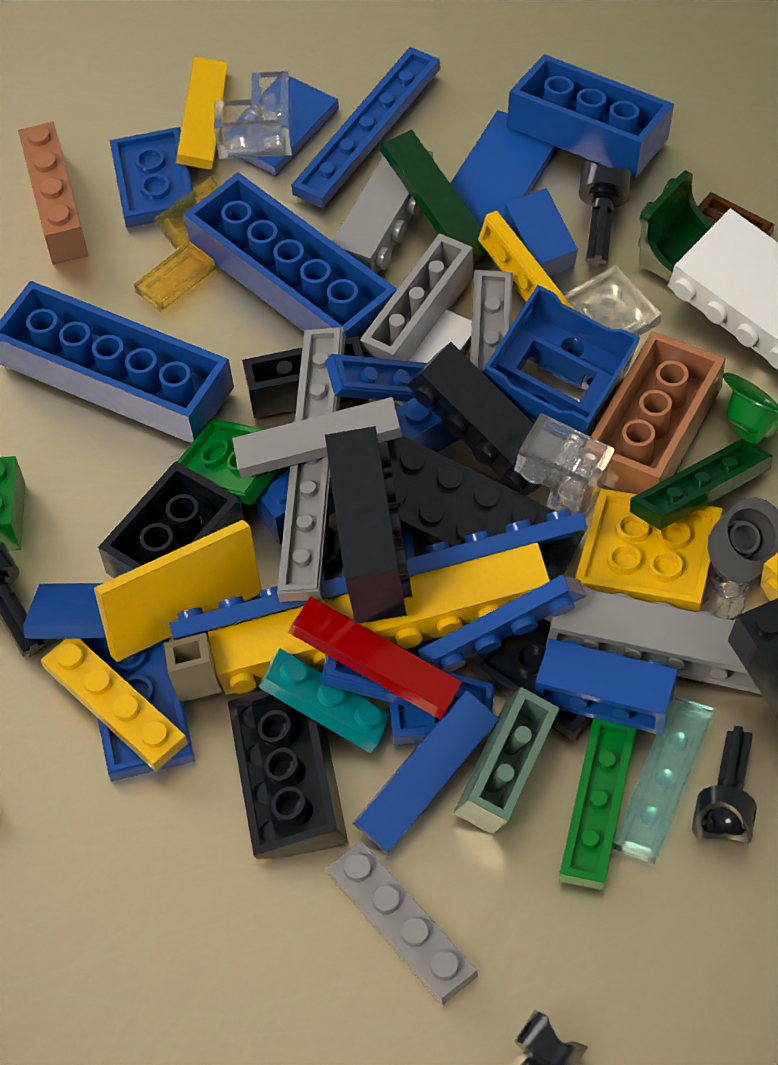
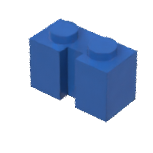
(542, 231)

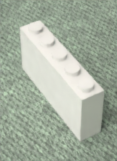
(734, 282)

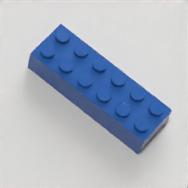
(286, 259)
(113, 361)

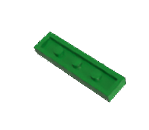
(597, 805)

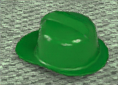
(751, 410)

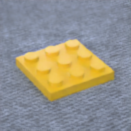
(646, 562)

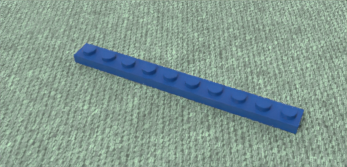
(234, 610)

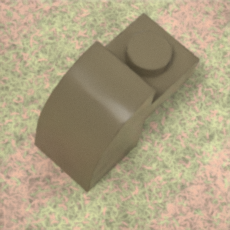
(192, 667)

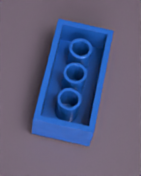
(589, 115)

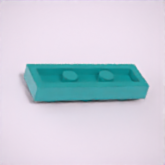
(334, 708)

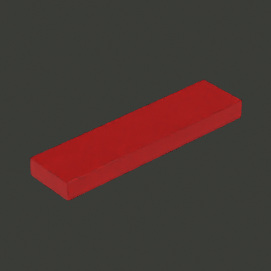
(375, 657)

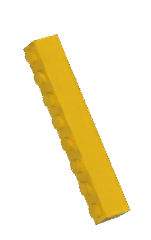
(439, 605)

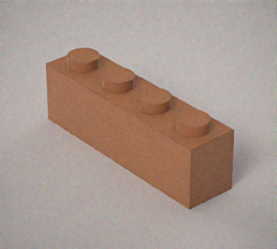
(53, 193)

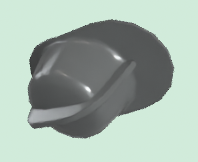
(744, 539)

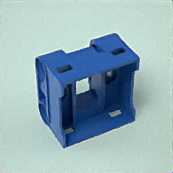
(566, 347)

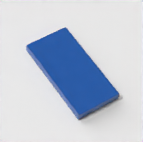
(500, 168)
(148, 676)

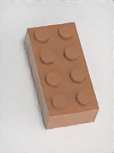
(658, 411)

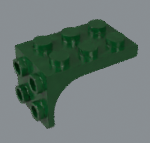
(671, 226)

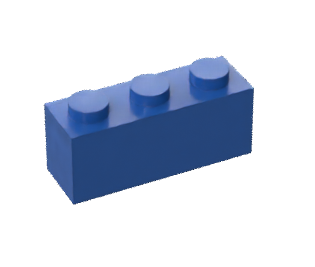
(606, 685)

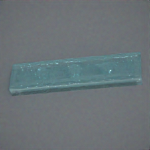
(663, 780)

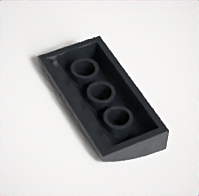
(285, 778)

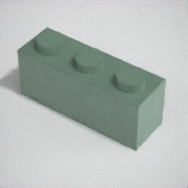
(506, 761)

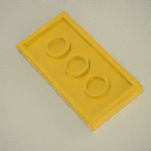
(201, 574)

